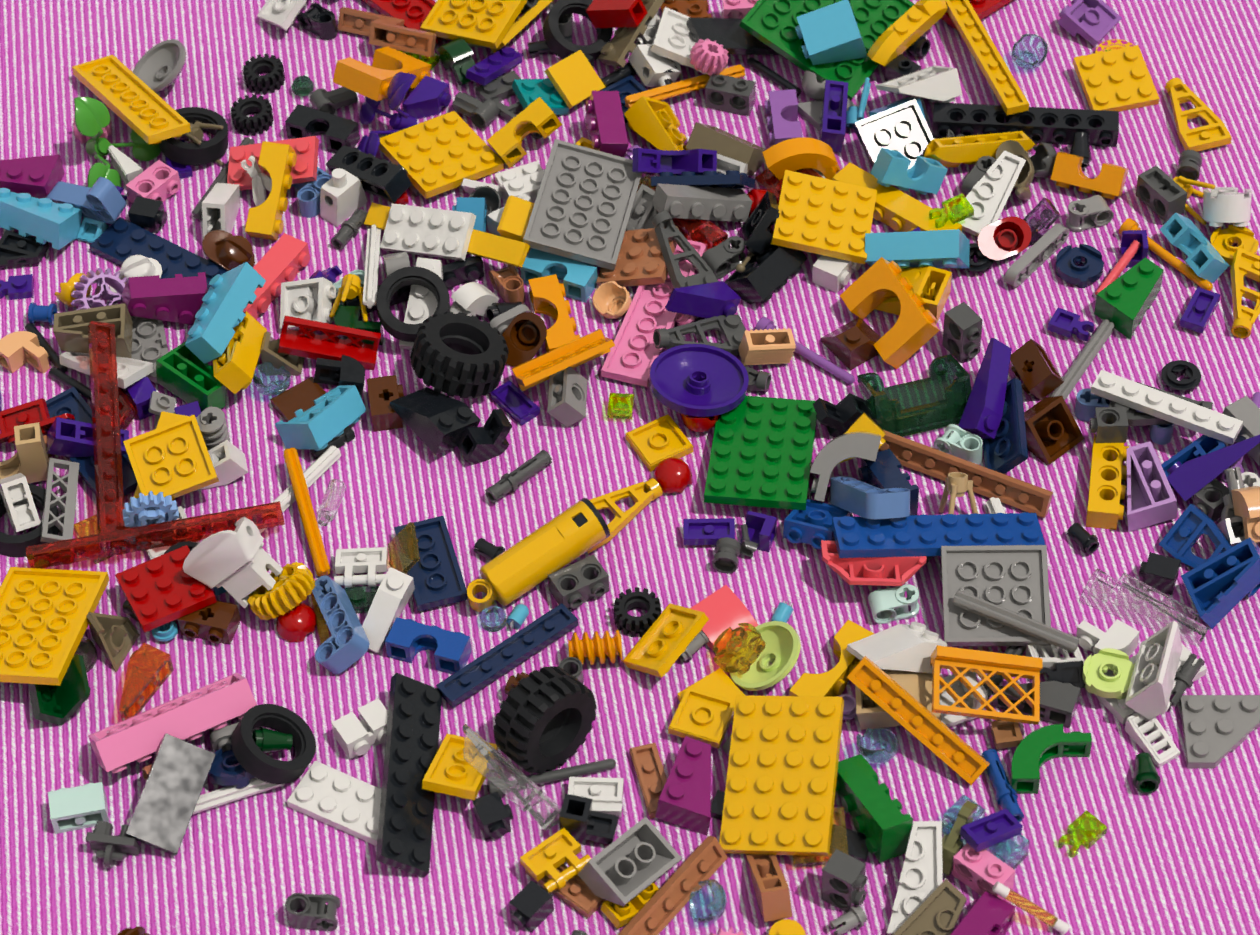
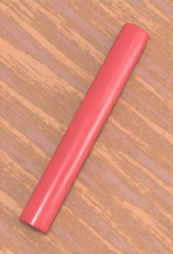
(1120, 266)

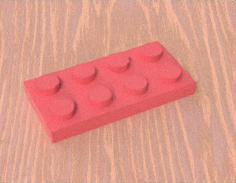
(302, 172)

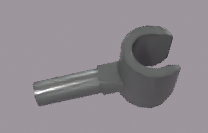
(747, 546)

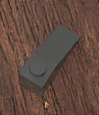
(1057, 701)

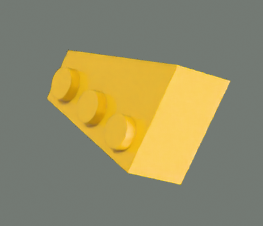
(240, 357)

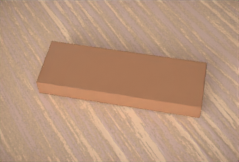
(649, 774)
(576, 894)

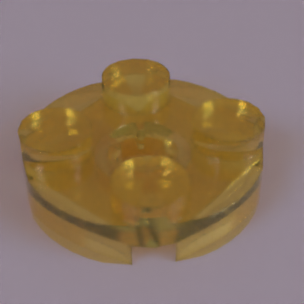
(750, 645)

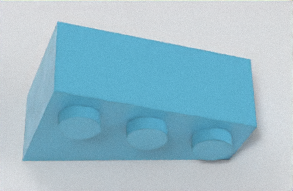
(324, 420)

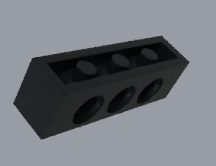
(376, 175)

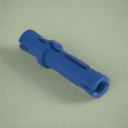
(1005, 795)

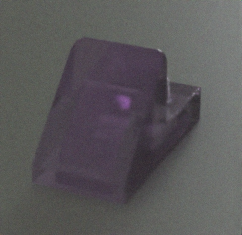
(1041, 218)

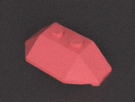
(871, 570)

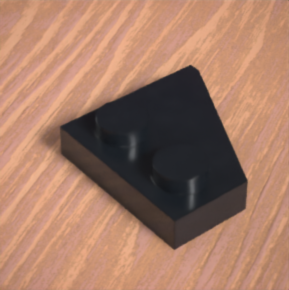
(20, 250)

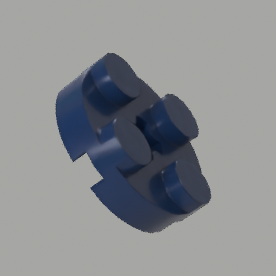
(1079, 275)
(228, 771)

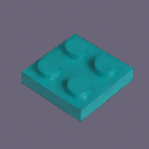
(530, 89)

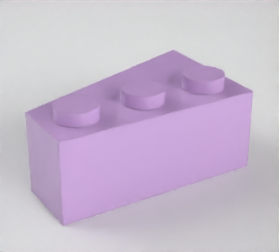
(1148, 489)

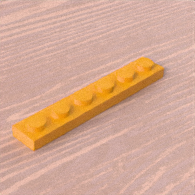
(918, 720)

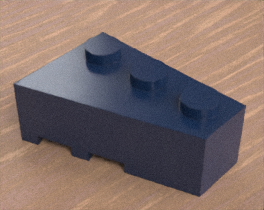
(886, 474)

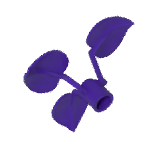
(396, 92)

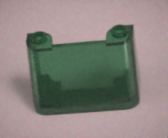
(920, 403)

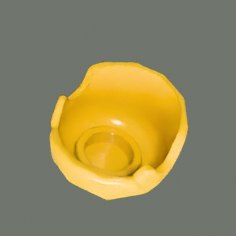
(67, 288)

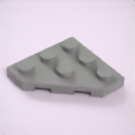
(148, 342)
(1216, 726)

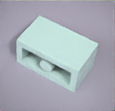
(78, 807)

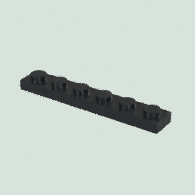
(453, 275)

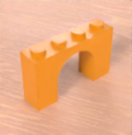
(375, 79)
(914, 323)

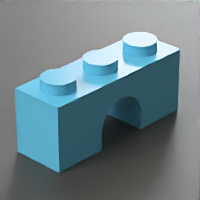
(923, 176)
(1201, 254)
(577, 277)

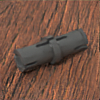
(349, 229)
(1184, 677)

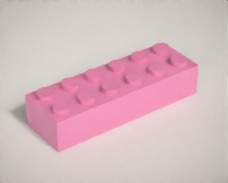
(181, 717)

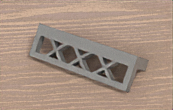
(66, 502)

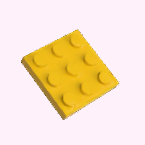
(1116, 80)
(171, 459)

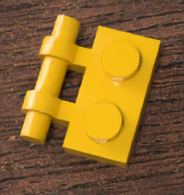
(550, 855)

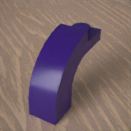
(655, 161)

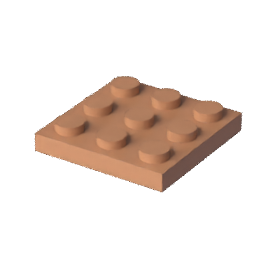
(638, 261)

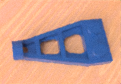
(1187, 531)

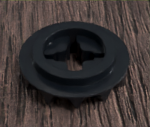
(983, 262)
(1176, 369)

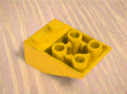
(930, 284)

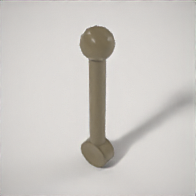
(740, 268)

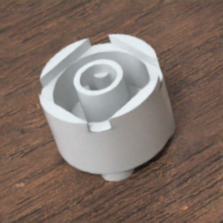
(1227, 206)

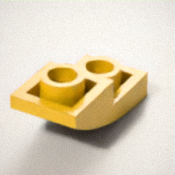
(623, 915)

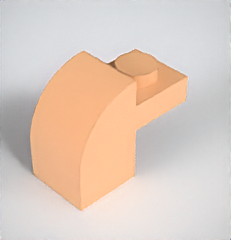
(22, 348)
(1247, 505)

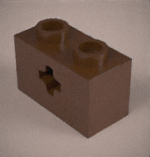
(1035, 370)
(381, 392)
(212, 623)

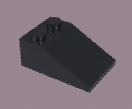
(435, 418)

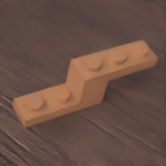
(387, 31)

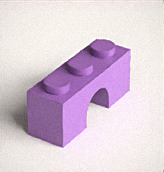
(783, 116)

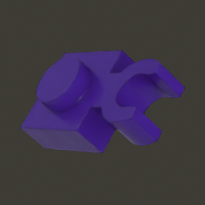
(329, 274)
(17, 287)
(1069, 323)

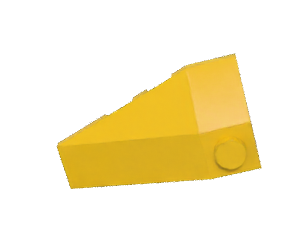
(656, 124)

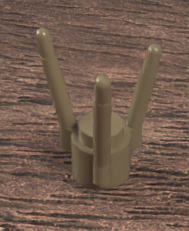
(196, 134)

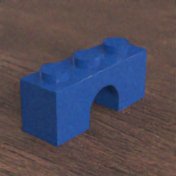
(410, 638)

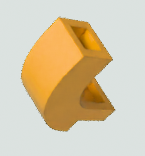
(801, 154)

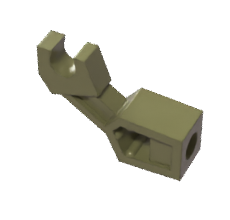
(951, 843)

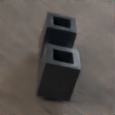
(311, 122)

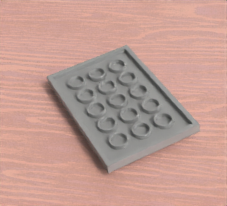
(583, 205)

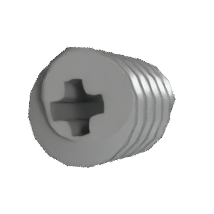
(213, 426)

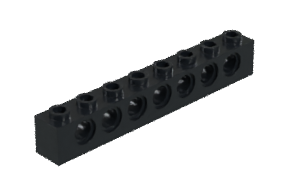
(1038, 123)

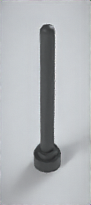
(565, 773)

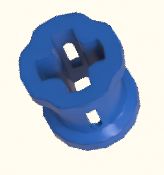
(41, 313)

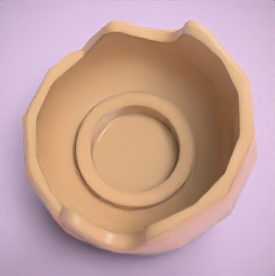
(611, 300)

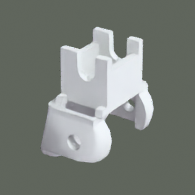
(233, 561)

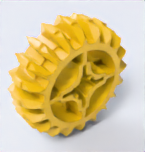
(288, 592)

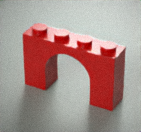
(616, 13)

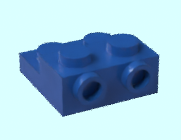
(813, 524)

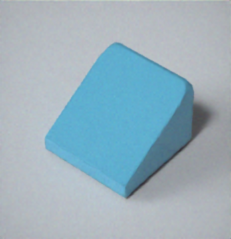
(91, 230)

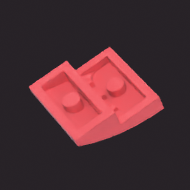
(723, 611)

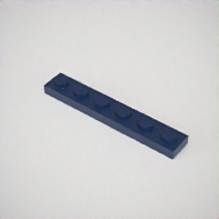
(507, 655)

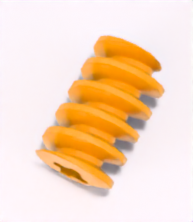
(596, 647)

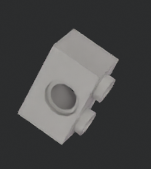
(567, 396)

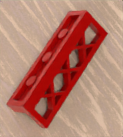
(328, 346)

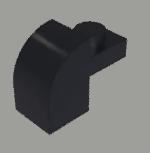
(342, 372)
(841, 416)
(486, 442)
(586, 824)

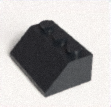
(766, 273)

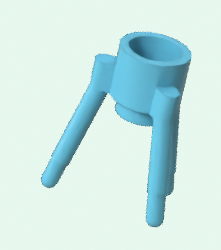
(856, 113)

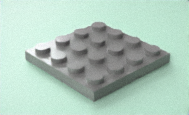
(999, 574)

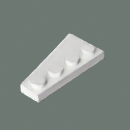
(992, 192)
(421, 300)
(128, 369)
(920, 873)

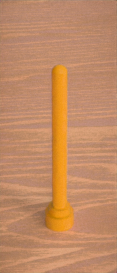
(1130, 224)

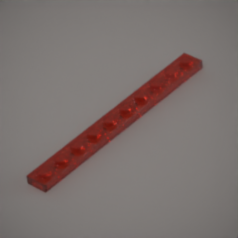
(106, 427)
(150, 536)

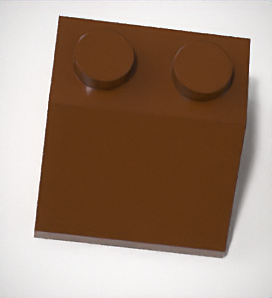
(1051, 429)

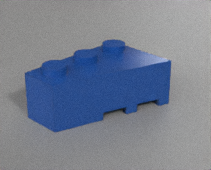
(1223, 581)

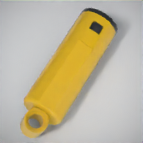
(539, 555)

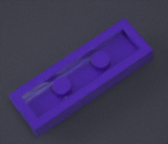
(494, 65)

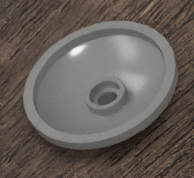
(161, 64)

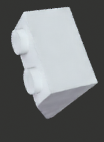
(931, 83)
(899, 648)

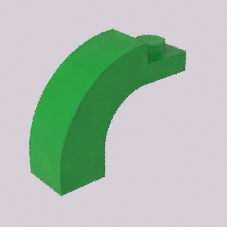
(1041, 747)

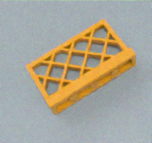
(568, 355)
(992, 664)

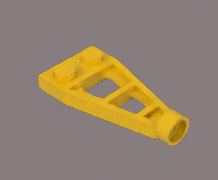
(1199, 138)
(1246, 265)
(640, 493)

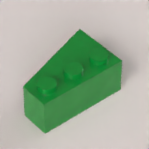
(1130, 296)
(190, 378)

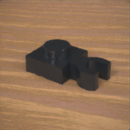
(1066, 672)

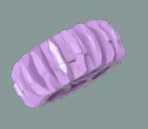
(102, 280)

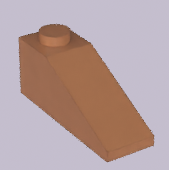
(769, 887)

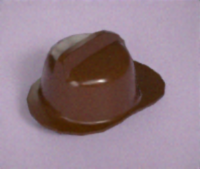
(227, 249)
(524, 337)

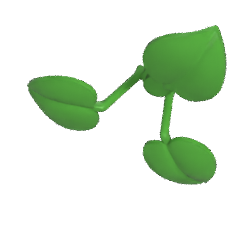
(90, 119)

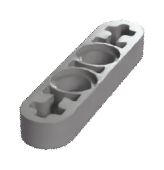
(1036, 255)

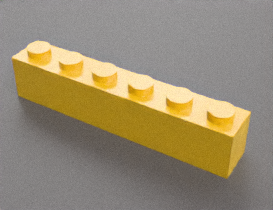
(892, 205)

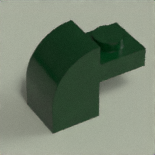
(458, 57)
(352, 317)

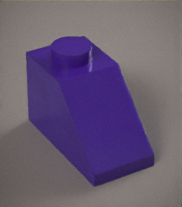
(427, 98)

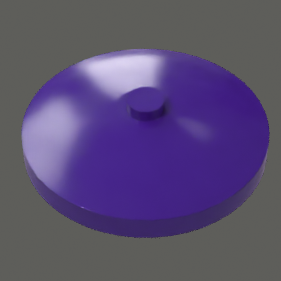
(698, 380)

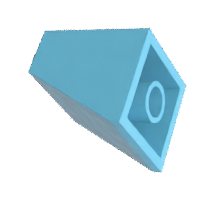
(831, 34)

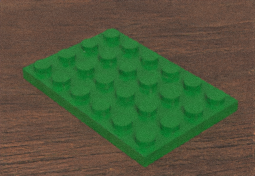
(762, 454)

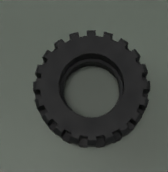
(459, 355)
(544, 719)

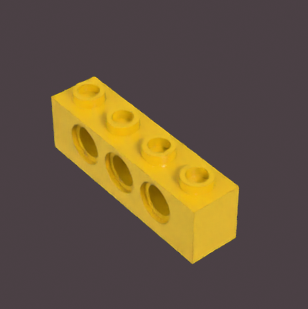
(1105, 485)

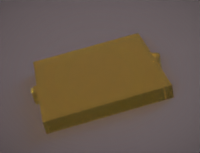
(404, 549)

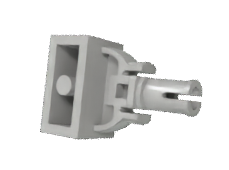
(1232, 525)

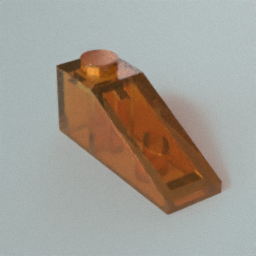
(144, 676)

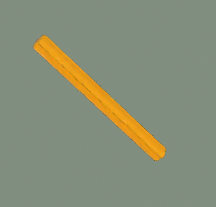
(683, 87)
(306, 512)

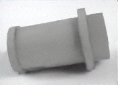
(699, 640)
(849, 920)

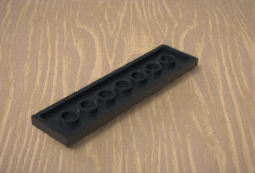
(409, 751)

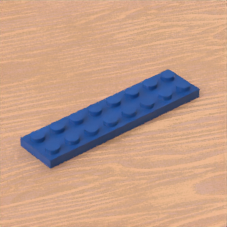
(927, 533)

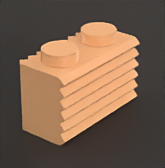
(767, 346)

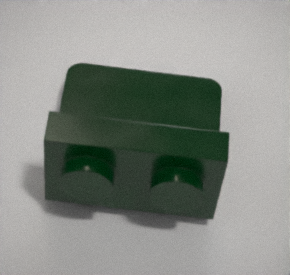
(58, 703)

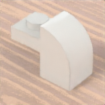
(472, 299)
(1118, 636)

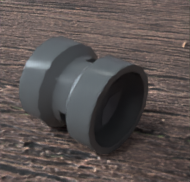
(1189, 164)
(726, 555)

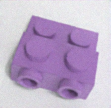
(1089, 18)

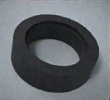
(558, 43)
(193, 153)
(402, 278)
(16, 544)
(259, 763)

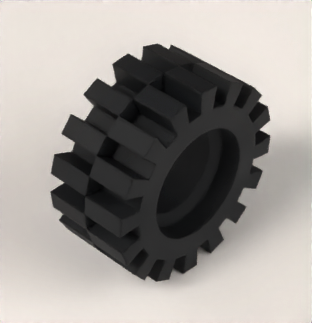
(260, 65)
(249, 106)
(636, 600)

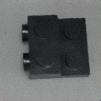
(758, 227)

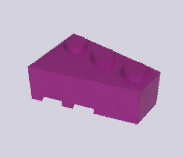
(606, 123)
(31, 174)
(166, 298)
(688, 788)
(987, 917)

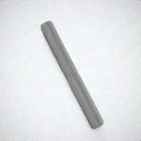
(1084, 359)
(1016, 621)

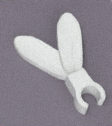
(259, 181)

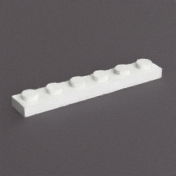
(1167, 407)

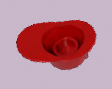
(1004, 238)

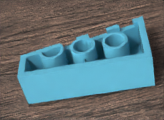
(39, 218)
(919, 248)
(222, 311)

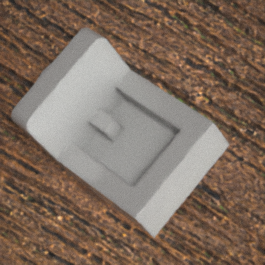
(160, 402)

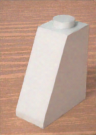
(220, 208)

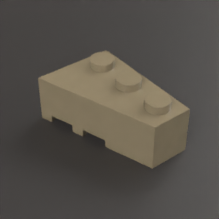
(72, 328)

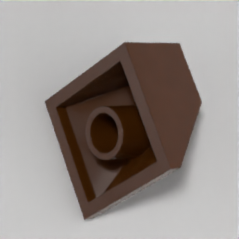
(852, 343)

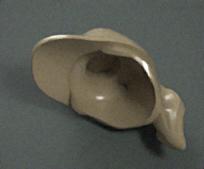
(1027, 173)

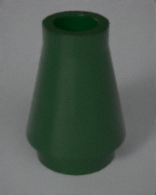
(272, 740)
(1145, 775)

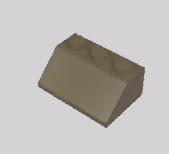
(726, 144)

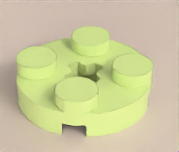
(1106, 686)

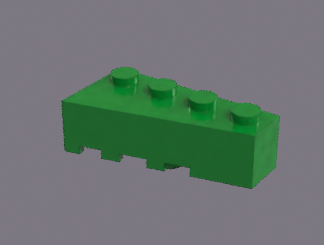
(872, 809)

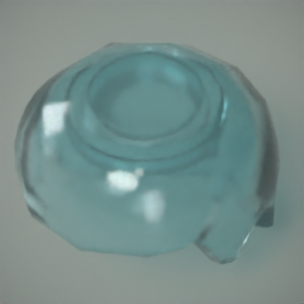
(1029, 51)
(270, 380)
(877, 745)
(708, 902)

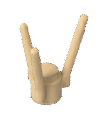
(956, 485)

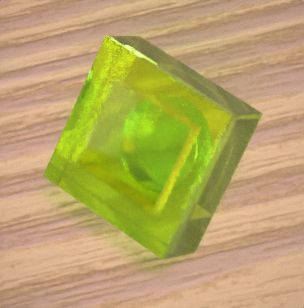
(620, 406)

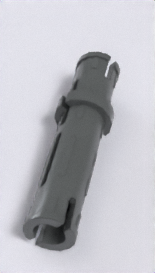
(511, 481)

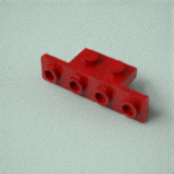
(24, 414)

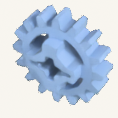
(149, 510)

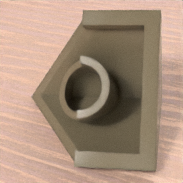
(270, 353)
(113, 636)

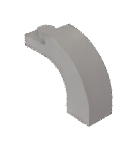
(849, 445)

